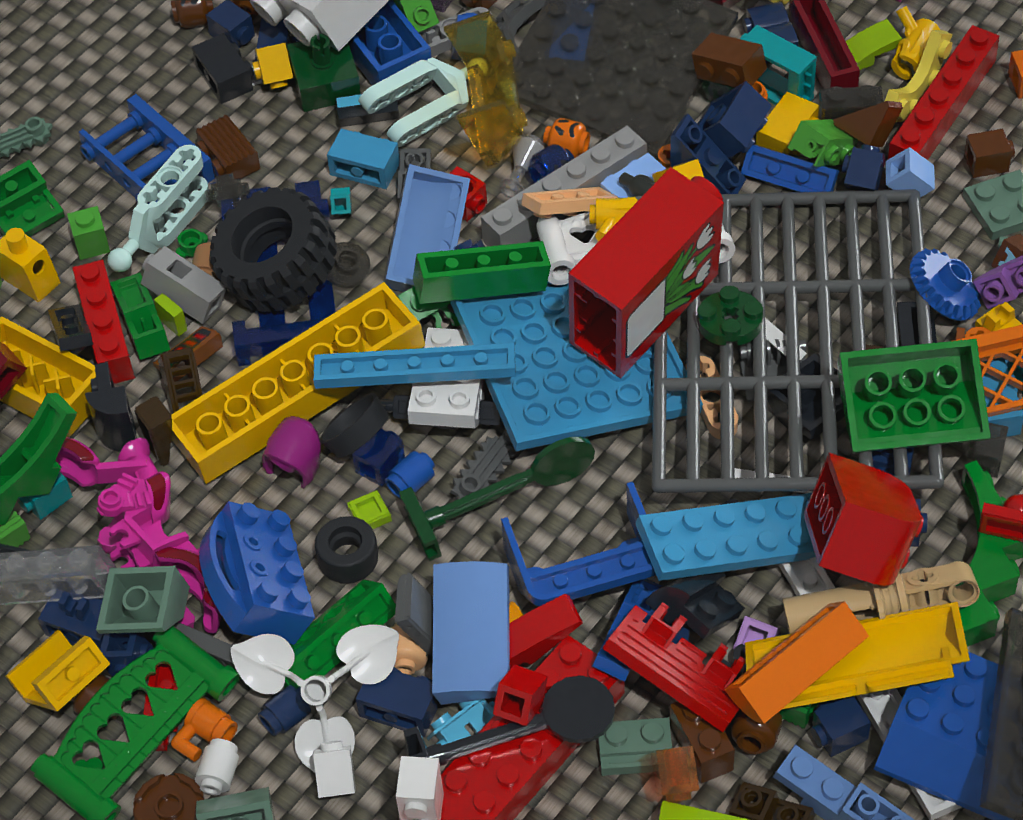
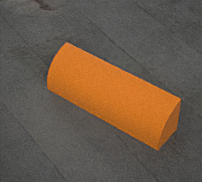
(797, 662)

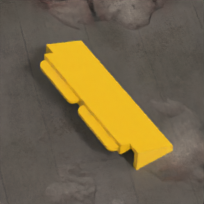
(898, 653)

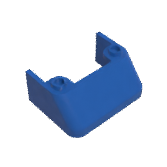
(586, 574)

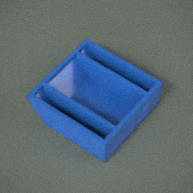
(944, 734)

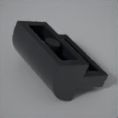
(810, 401)
(110, 410)
(699, 601)

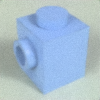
(910, 171)

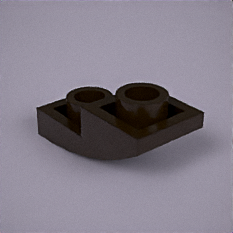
(764, 804)

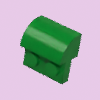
(26, 201)

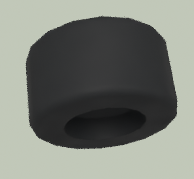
(342, 532)

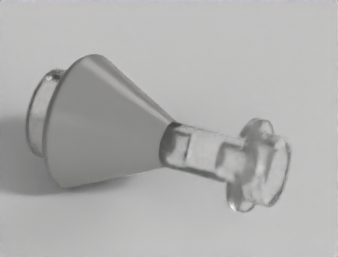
(522, 153)

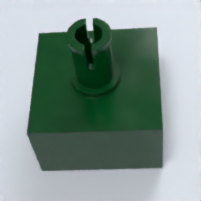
(322, 72)

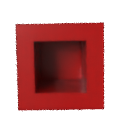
(520, 695)

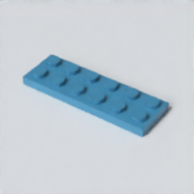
(726, 536)

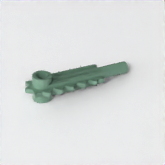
(32, 133)

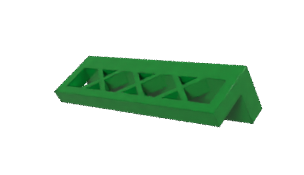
(316, 648)

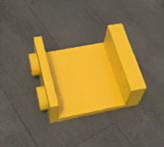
(57, 671)

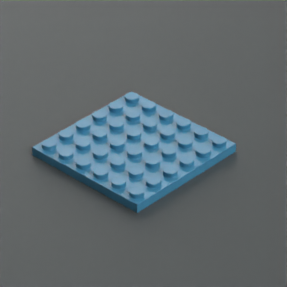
(555, 384)

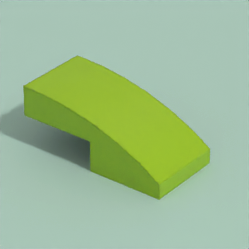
(873, 42)

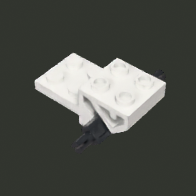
(445, 402)

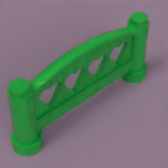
(91, 789)

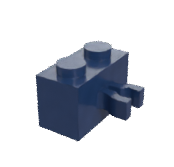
(72, 618)

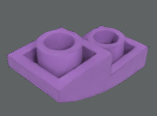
(1001, 283)

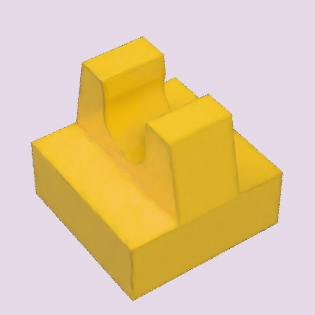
(998, 318)

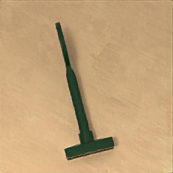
(551, 467)

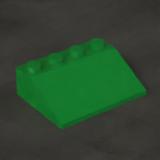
(913, 396)

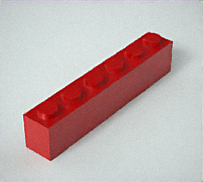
(947, 94)

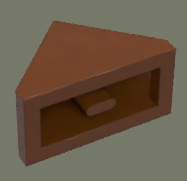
(872, 123)

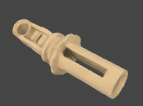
(906, 594)

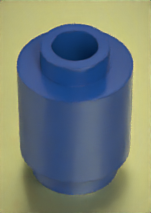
(412, 472)

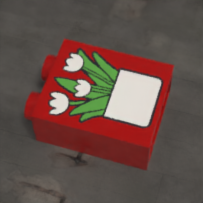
(645, 271)

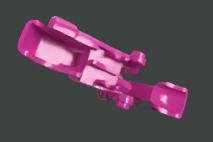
(139, 508)

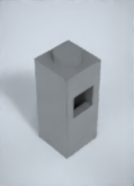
(183, 283)

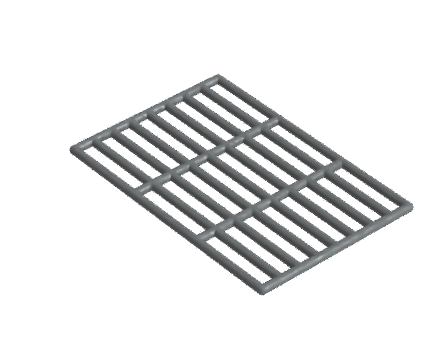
(793, 381)

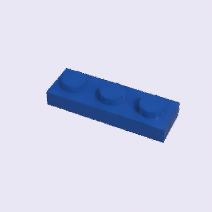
(788, 170)

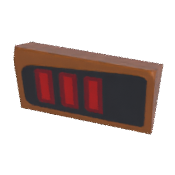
(204, 344)

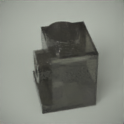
(990, 452)

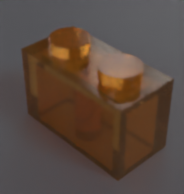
(675, 773)

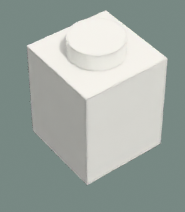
(334, 769)

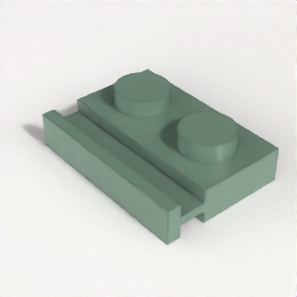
(628, 745)

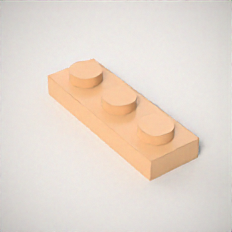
(563, 202)

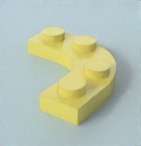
(936, 50)

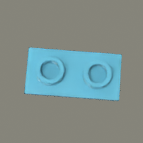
(475, 713)

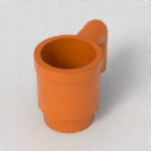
(208, 723)

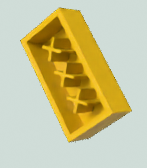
(46, 372)

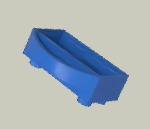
(256, 572)

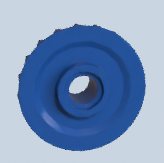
(946, 284)

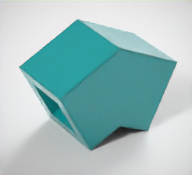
(341, 201)

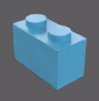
(363, 158)

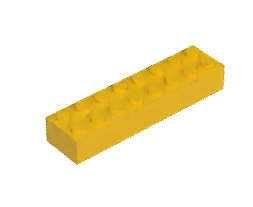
(247, 408)

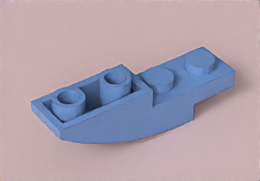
(830, 793)

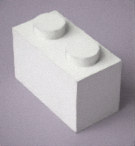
(419, 789)

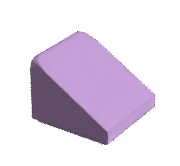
(755, 630)

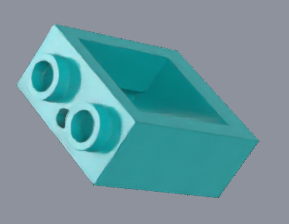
(789, 57)

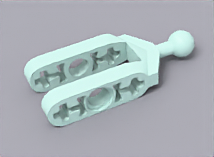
(448, 78)
(151, 217)

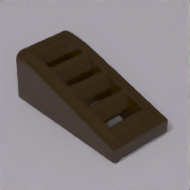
(183, 355)
(156, 427)

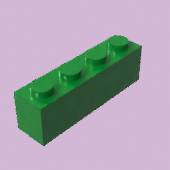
(481, 272)

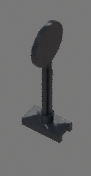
(572, 709)

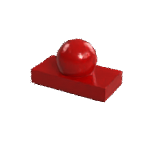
(1003, 520)

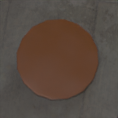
(167, 798)

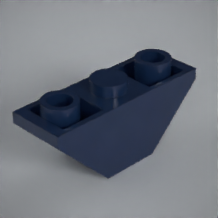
(692, 143)

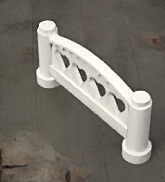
(566, 250)

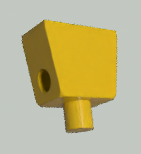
(22, 257)

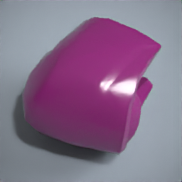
(294, 447)

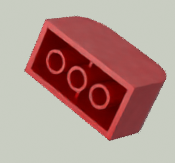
(861, 521)

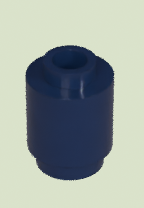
(284, 711)

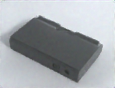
(415, 612)

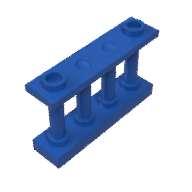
(157, 131)

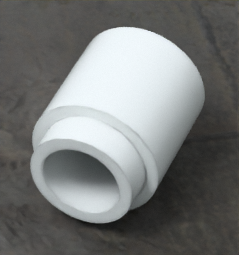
(217, 767)

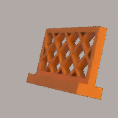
(995, 345)

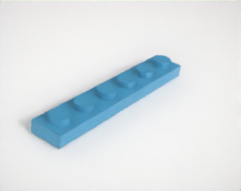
(414, 365)

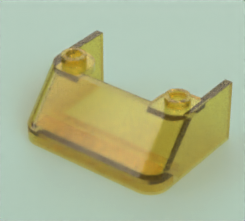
(496, 114)

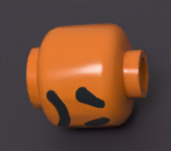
(569, 135)

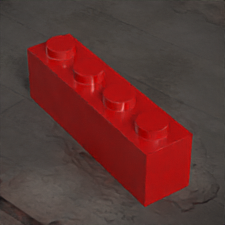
(103, 319)

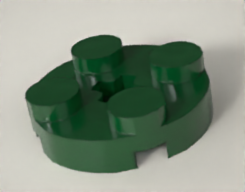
(730, 303)

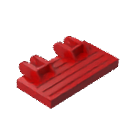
(678, 666)

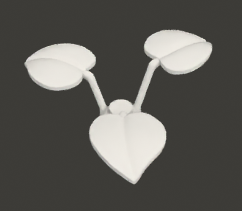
(265, 663)

